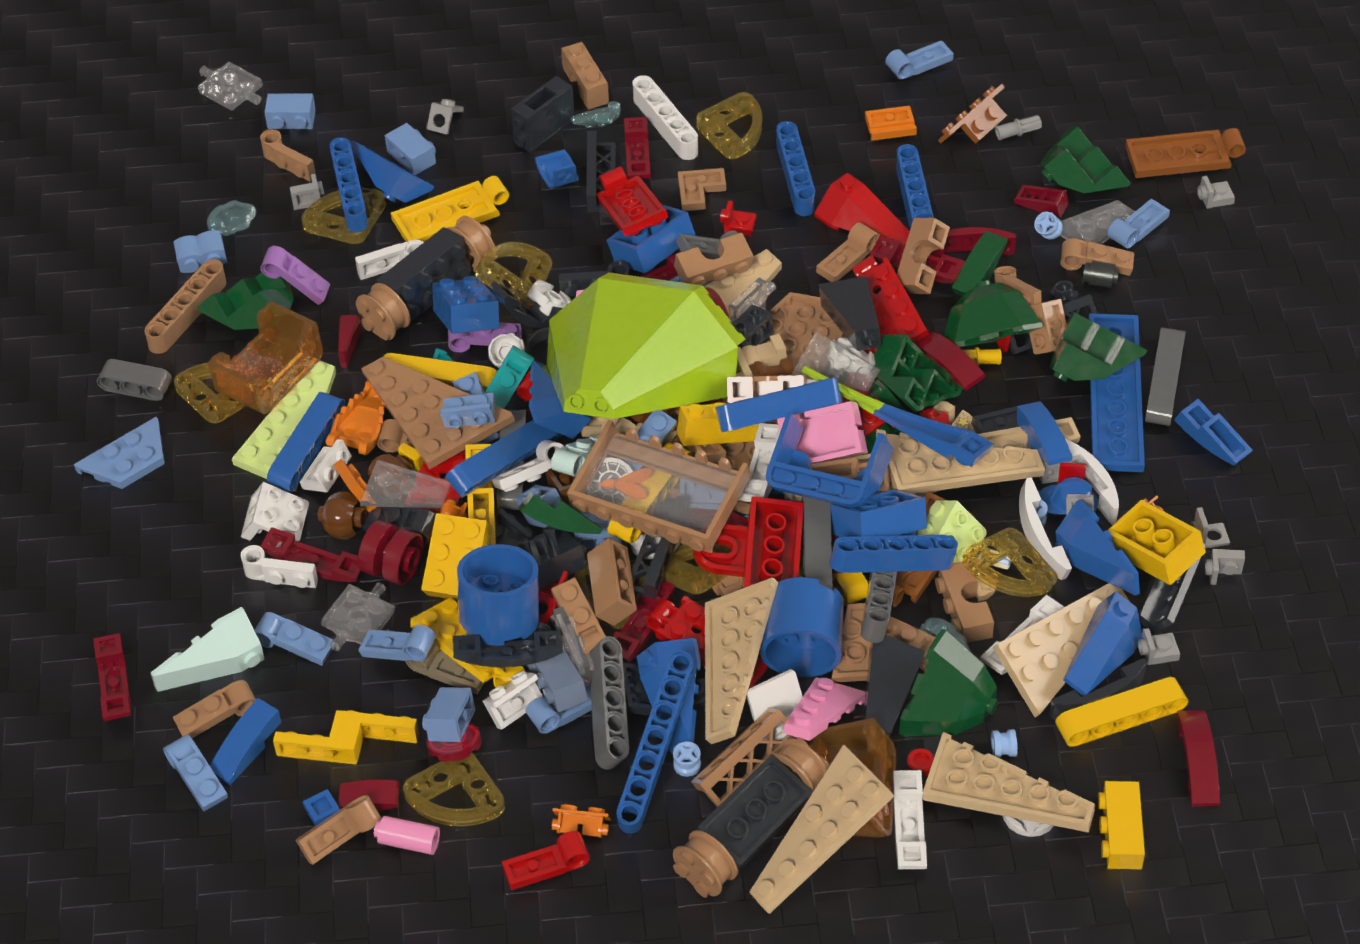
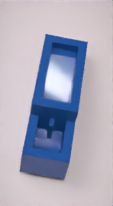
(1043, 433)
(1213, 433)
(245, 741)

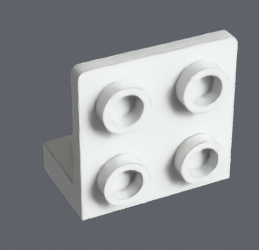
(274, 509)
(779, 693)

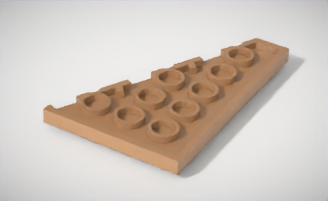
(416, 407)

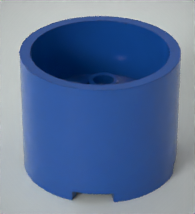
(498, 593)
(804, 628)

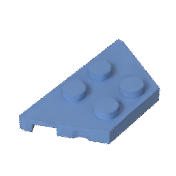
(126, 457)

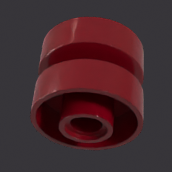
(390, 552)

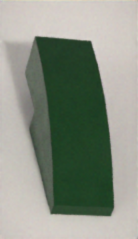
(980, 262)
(558, 515)

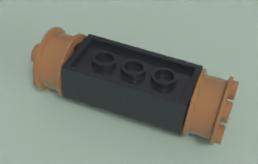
(407, 287)
(749, 817)

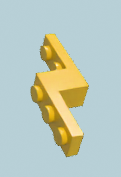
(482, 499)
(346, 737)

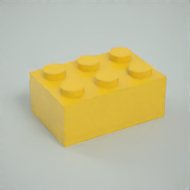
(1157, 541)
(449, 543)

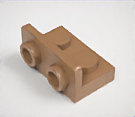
(1053, 322)

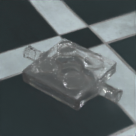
(230, 85)
(754, 295)
(356, 614)

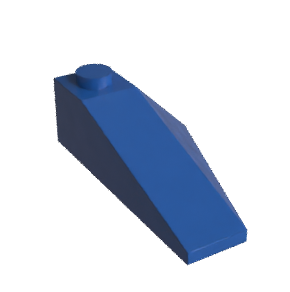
(389, 177)
(546, 405)
(1093, 549)
(1105, 644)
(652, 666)

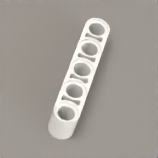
(665, 117)

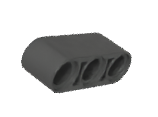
(134, 379)

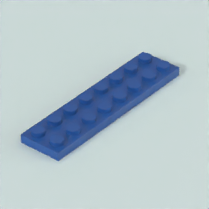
(1118, 405)

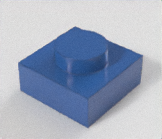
(320, 806)

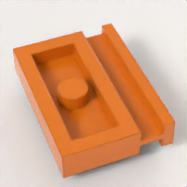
(890, 123)
(353, 480)

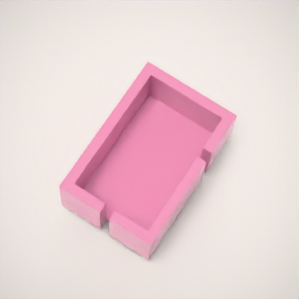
(831, 432)

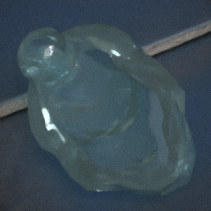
(598, 116)
(231, 217)
(934, 625)

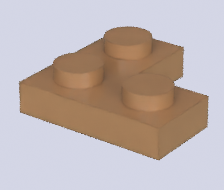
(696, 183)

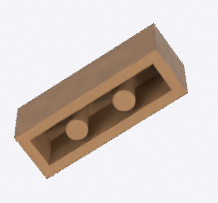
(611, 581)

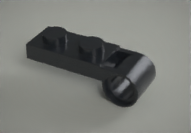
(572, 282)
(413, 519)

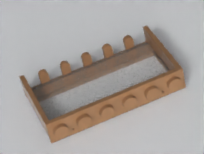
(657, 488)

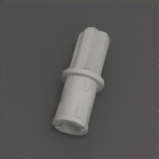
(1018, 127)

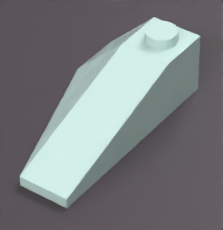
(221, 652)

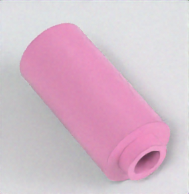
(407, 835)

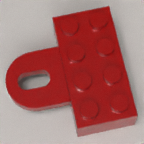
(764, 547)

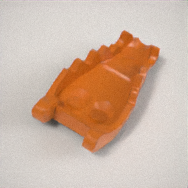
(359, 422)

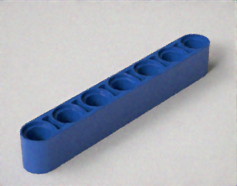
(498, 457)
(655, 753)

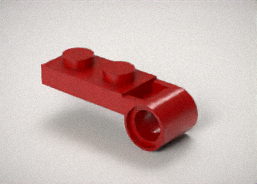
(547, 862)

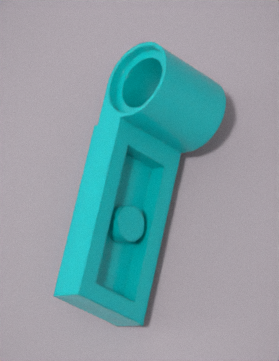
(509, 375)

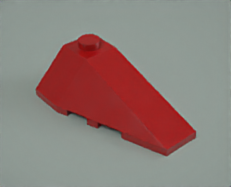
(852, 202)

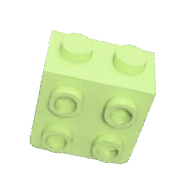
(955, 521)

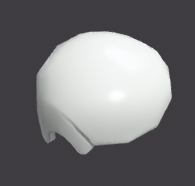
(501, 346)

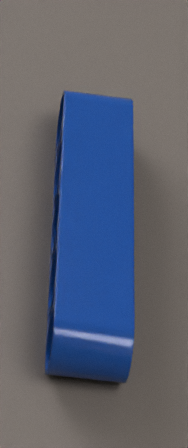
(795, 168)
(912, 183)
(348, 184)
(778, 403)
(305, 442)
(893, 553)

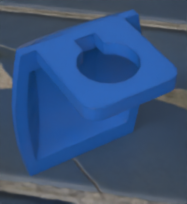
(557, 168)

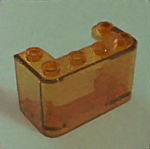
(271, 362)

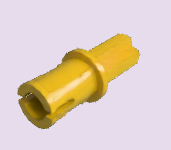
(985, 356)

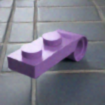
(281, 263)
(461, 341)

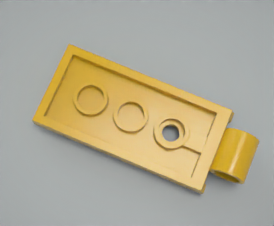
(429, 216)
(445, 623)

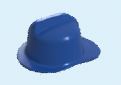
(1056, 495)

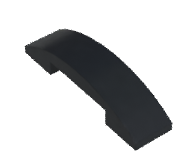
(530, 317)
(511, 654)
(1130, 678)

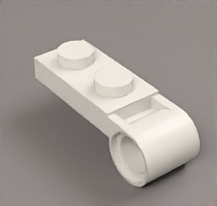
(384, 259)
(529, 471)
(277, 571)

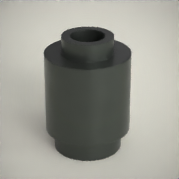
(1100, 274)

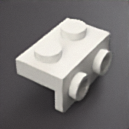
(322, 471)
(510, 701)

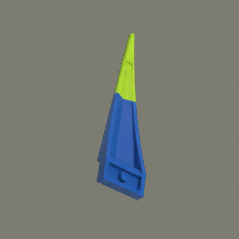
(942, 438)

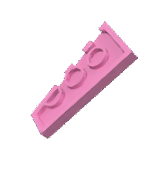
(821, 705)

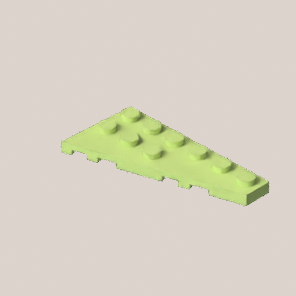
(274, 431)

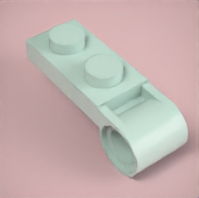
(572, 456)

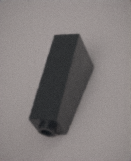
(852, 310)
(889, 680)

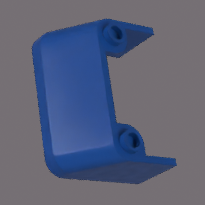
(791, 471)

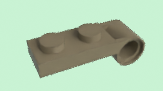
(444, 669)

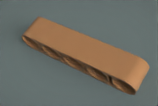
(181, 308)

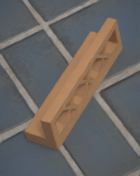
(734, 753)

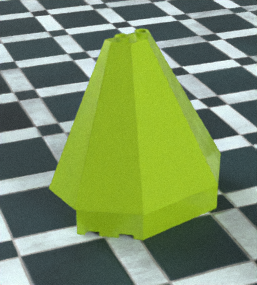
(640, 347)

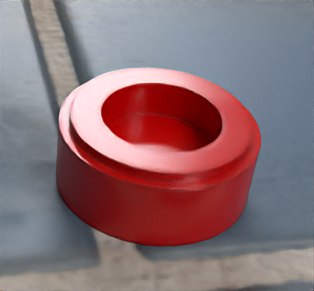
(921, 760)

